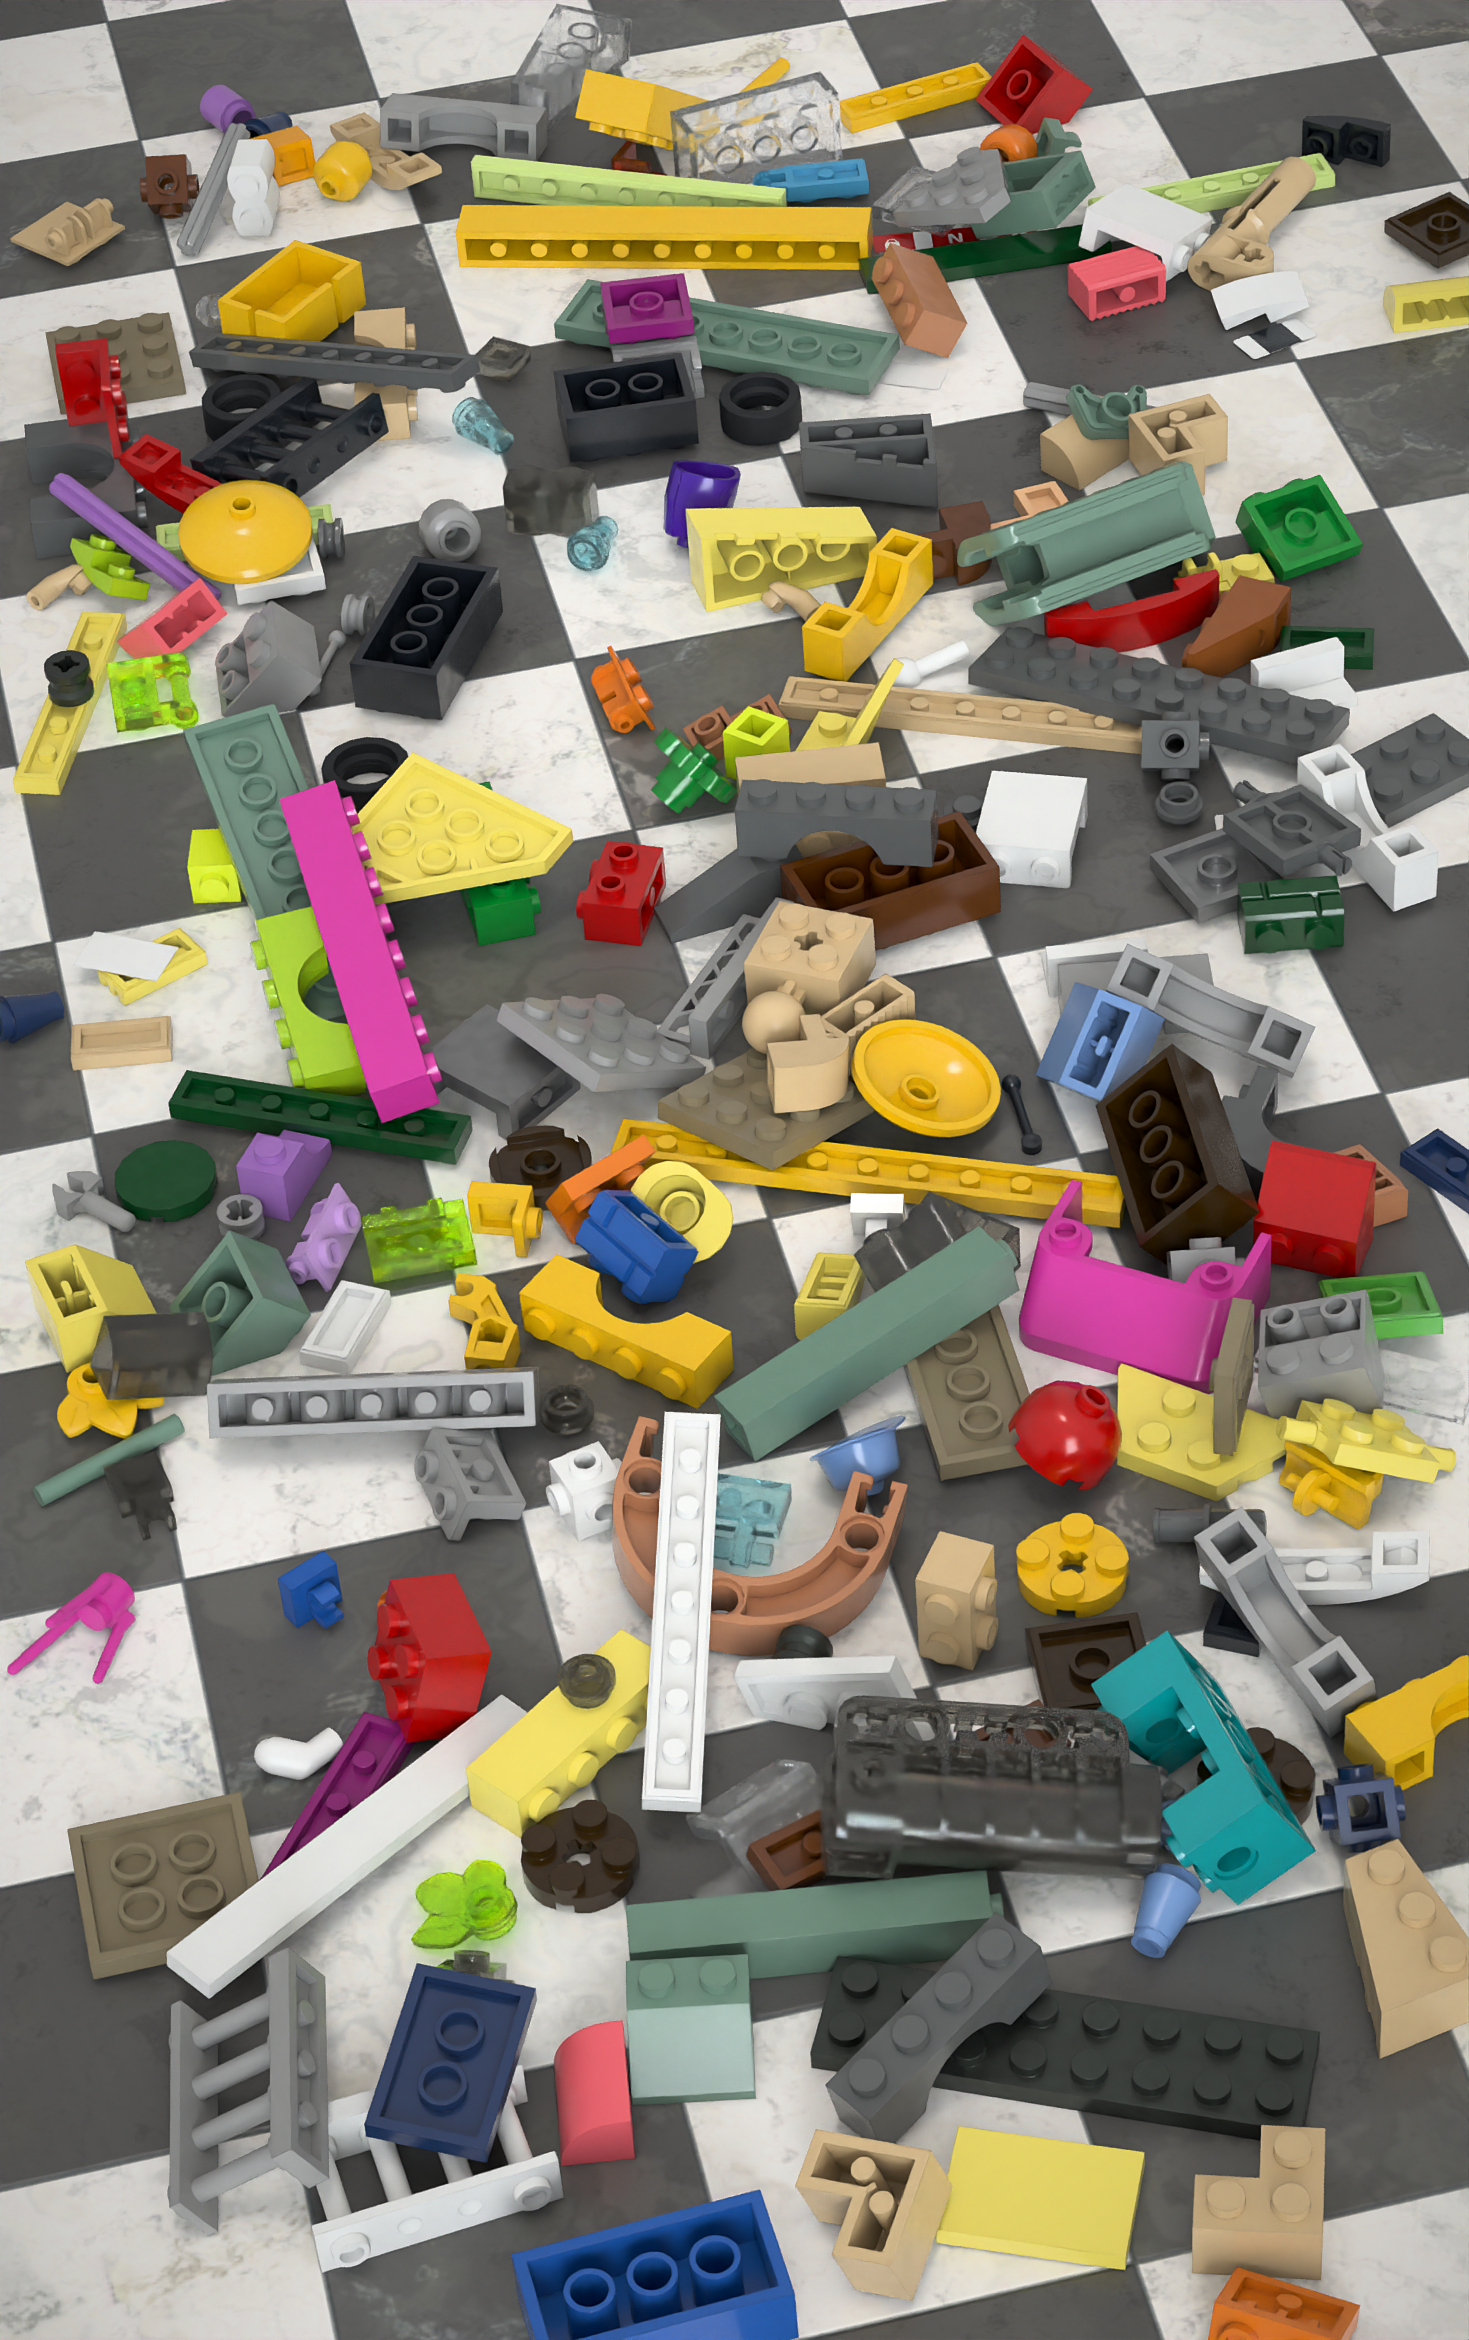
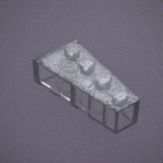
(562, 52)

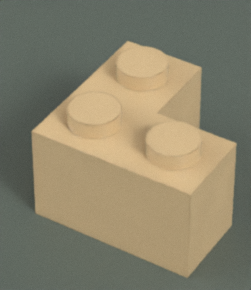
(1179, 431)
(884, 2200)
(1269, 2220)

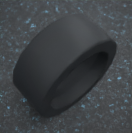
(235, 394)
(760, 426)
(359, 758)

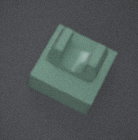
(1053, 138)

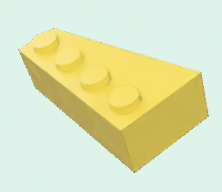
(746, 549)

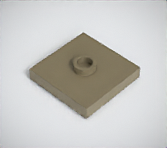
(1233, 1376)

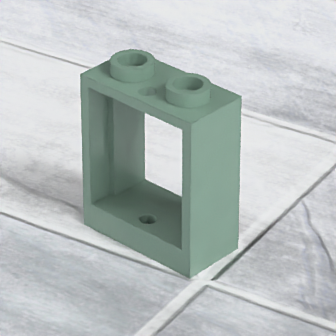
(1040, 194)

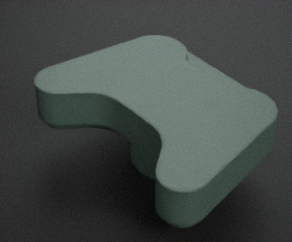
(1108, 415)

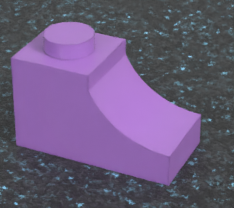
(282, 1170)

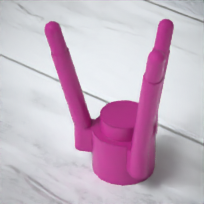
(98, 1607)

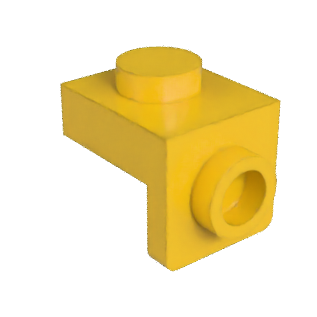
(505, 1212)

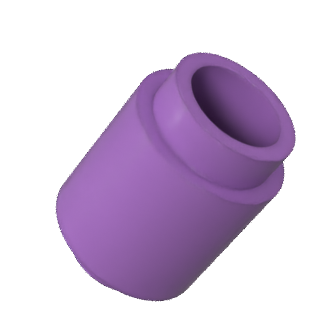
(224, 106)

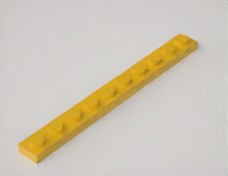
(870, 1170)

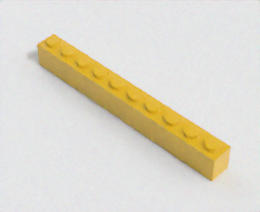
(664, 237)

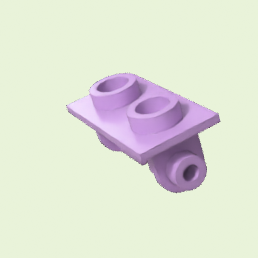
(327, 1240)

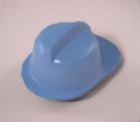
(866, 1451)

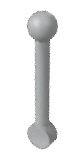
(336, 640)

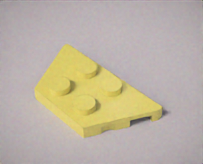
(1171, 1437)

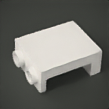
(1147, 223)
(1033, 826)

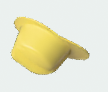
(687, 1204)

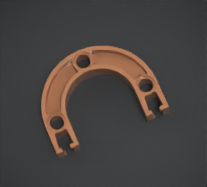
(818, 1594)

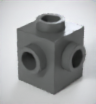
(1158, 735)

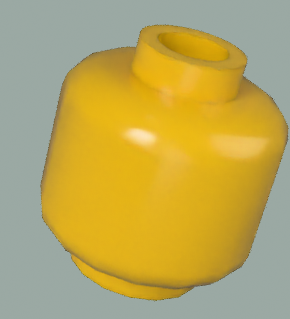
(342, 171)

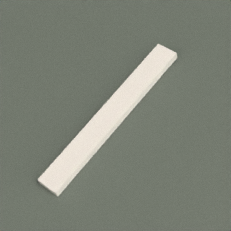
(681, 1613)
(338, 1856)

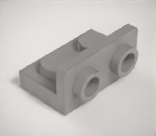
(466, 1479)

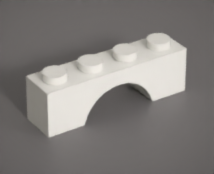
(1394, 863)

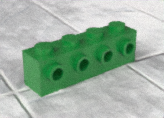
(501, 909)

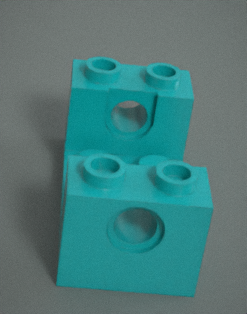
(1238, 1820)

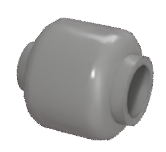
(449, 530)

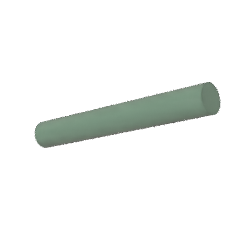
(93, 1467)

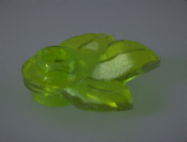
(465, 1906)

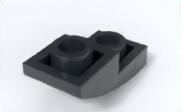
(1346, 138)

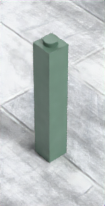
(868, 1342)
(811, 1926)

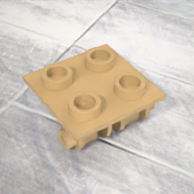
(70, 231)

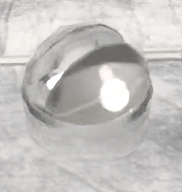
(208, 310)

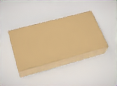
(121, 1043)

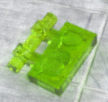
(418, 1240)

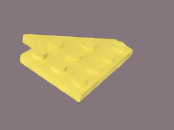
(450, 834)

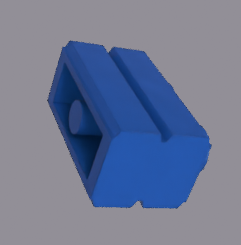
(635, 1247)

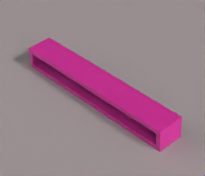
(360, 953)

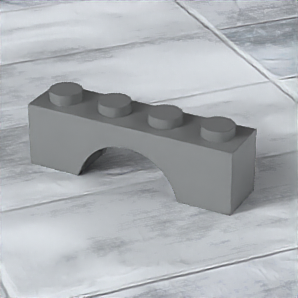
(426, 121)
(1210, 1012)
(1260, 1592)

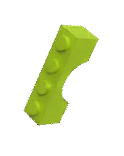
(294, 961)

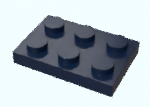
(451, 2062)

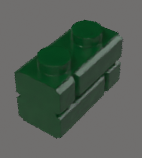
(1290, 914)

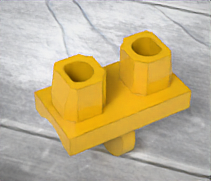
(1333, 1487)

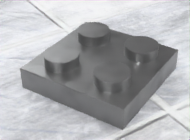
(1207, 873)

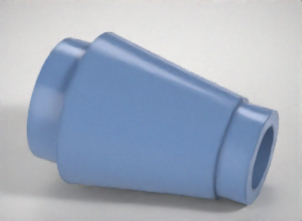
(1164, 1908)

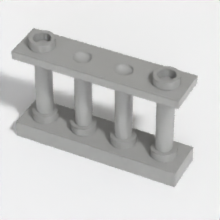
(293, 2103)

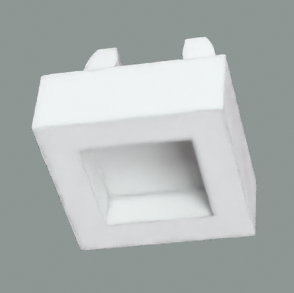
(876, 1212)

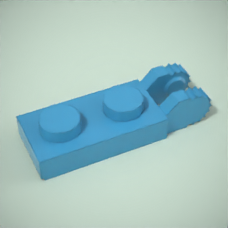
(818, 180)

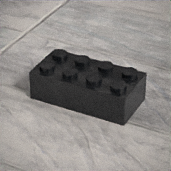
(426, 638)

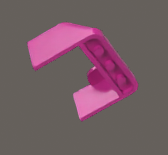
(1121, 1315)

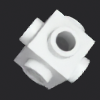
(583, 1489)

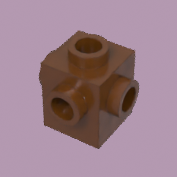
(166, 173)

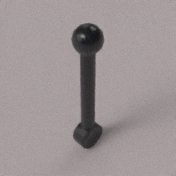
(1030, 1142)

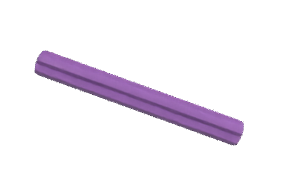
(125, 534)

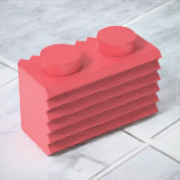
(1117, 282)

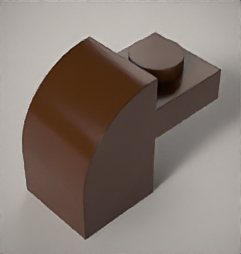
(956, 525)

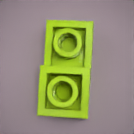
(108, 567)

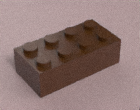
(902, 898)

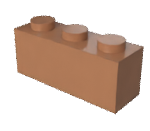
(918, 300)

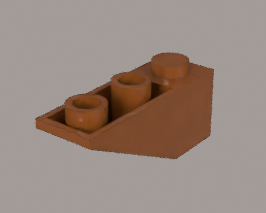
(1241, 628)

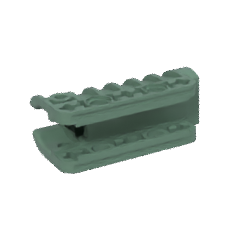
(1092, 543)

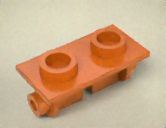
(620, 697)

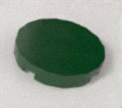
(166, 1180)

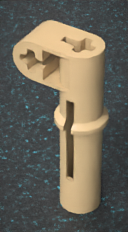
(1240, 243)

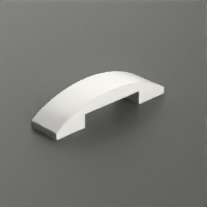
(1355, 1573)

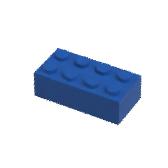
(663, 2278)

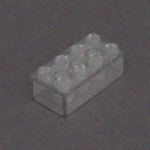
(758, 131)

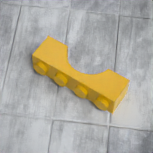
(895, 579)
(677, 1357)
(1402, 1727)

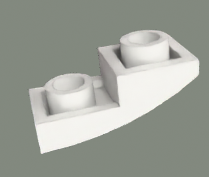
(1269, 293)

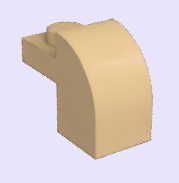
(807, 1071)

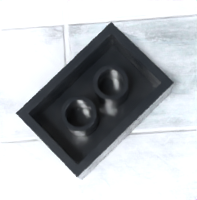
(626, 407)

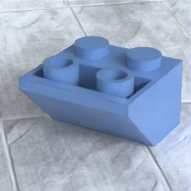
(1098, 1042)

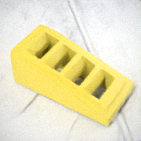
(827, 1297)

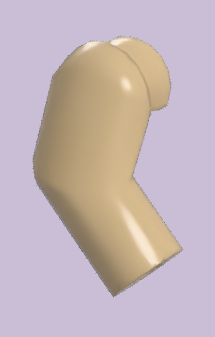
(56, 584)

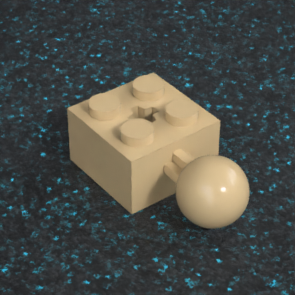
(803, 967)

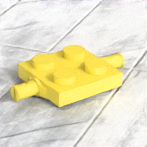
(1365, 1440)

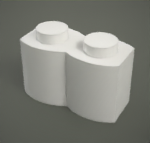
(253, 187)

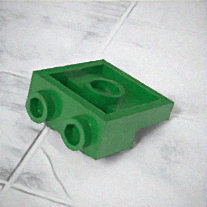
(1298, 527)

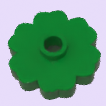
(688, 774)

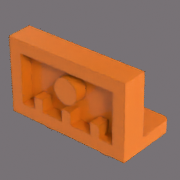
(615, 1172)
(1272, 2309)

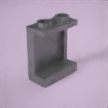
(501, 1072)

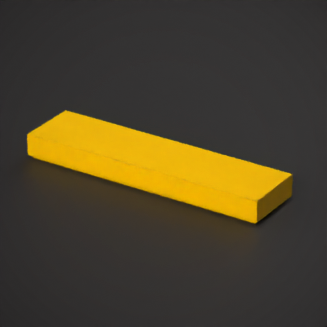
(913, 97)

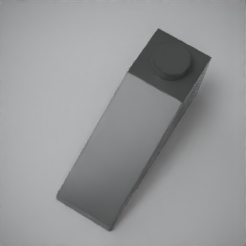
(723, 895)

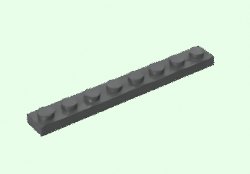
(336, 361)

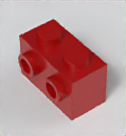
(622, 893)

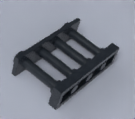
(289, 420)

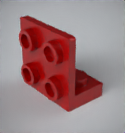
(93, 388)

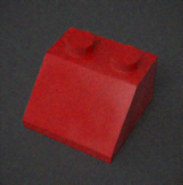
(1031, 87)
(1316, 1209)

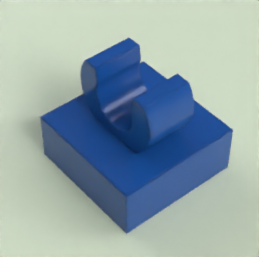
(312, 1592)

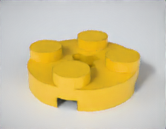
(1066, 1543)

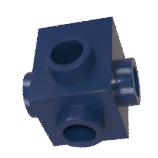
(1381, 1814)

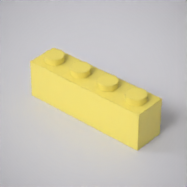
(561, 1745)

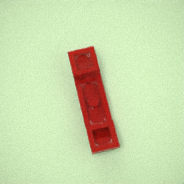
(160, 471)
(1140, 621)

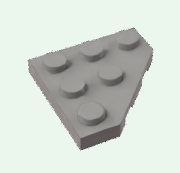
(961, 194)

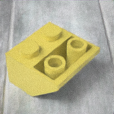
(75, 1292)

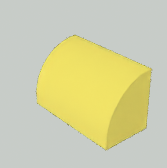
(1427, 304)

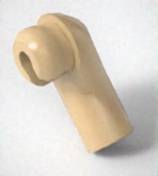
(797, 598)

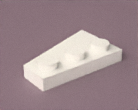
(813, 1689)

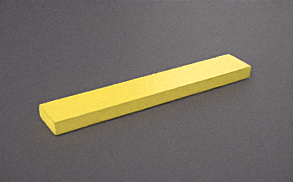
(59, 728)

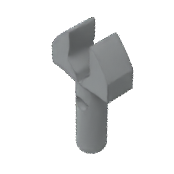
(88, 1198)

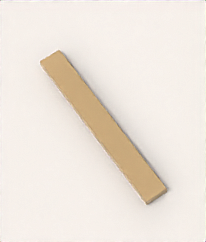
(963, 715)

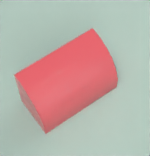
(174, 623)
(594, 2096)

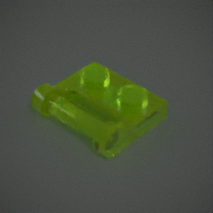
(136, 694)

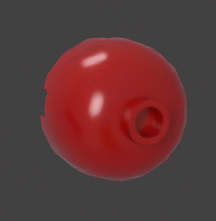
(1068, 1433)

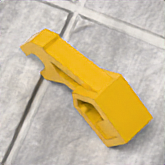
(493, 1334)

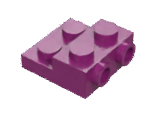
(646, 308)

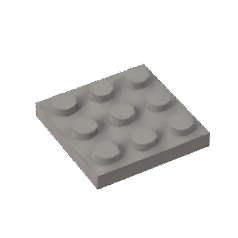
(601, 1043)

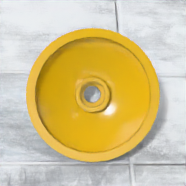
(245, 532)
(925, 1078)

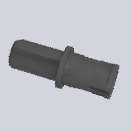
(1184, 1524)

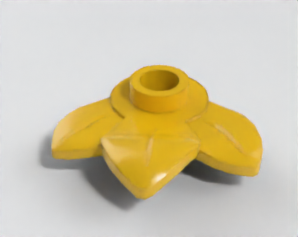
(88, 1406)

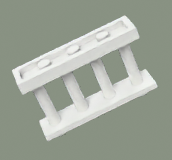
(414, 2218)

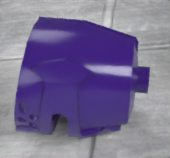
(696, 487)

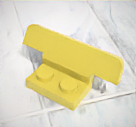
(839, 730)

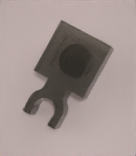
(142, 1489)

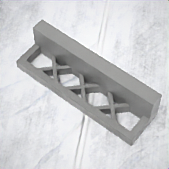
(722, 992)

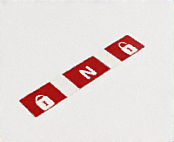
(926, 240)

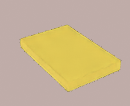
(1042, 2197)

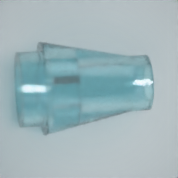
(480, 424)
(591, 545)

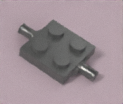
(1291, 829)

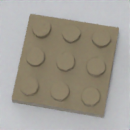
(145, 355)
(736, 1113)
(158, 1878)

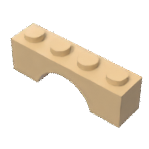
(389, 330)

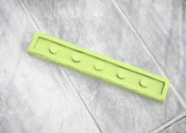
(1231, 187)

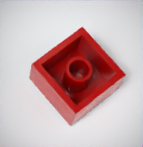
(428, 1656)

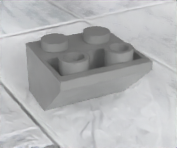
(268, 663)
(1319, 1354)

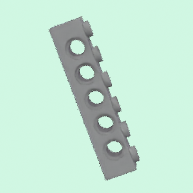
(373, 1402)

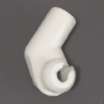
(296, 1758)

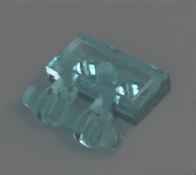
(749, 1510)

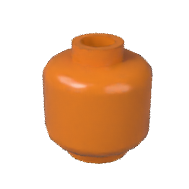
(1012, 142)

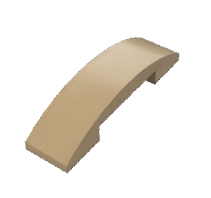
(390, 166)

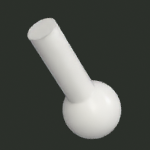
(913, 671)

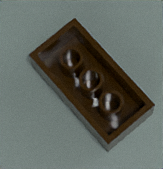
(1176, 1155)

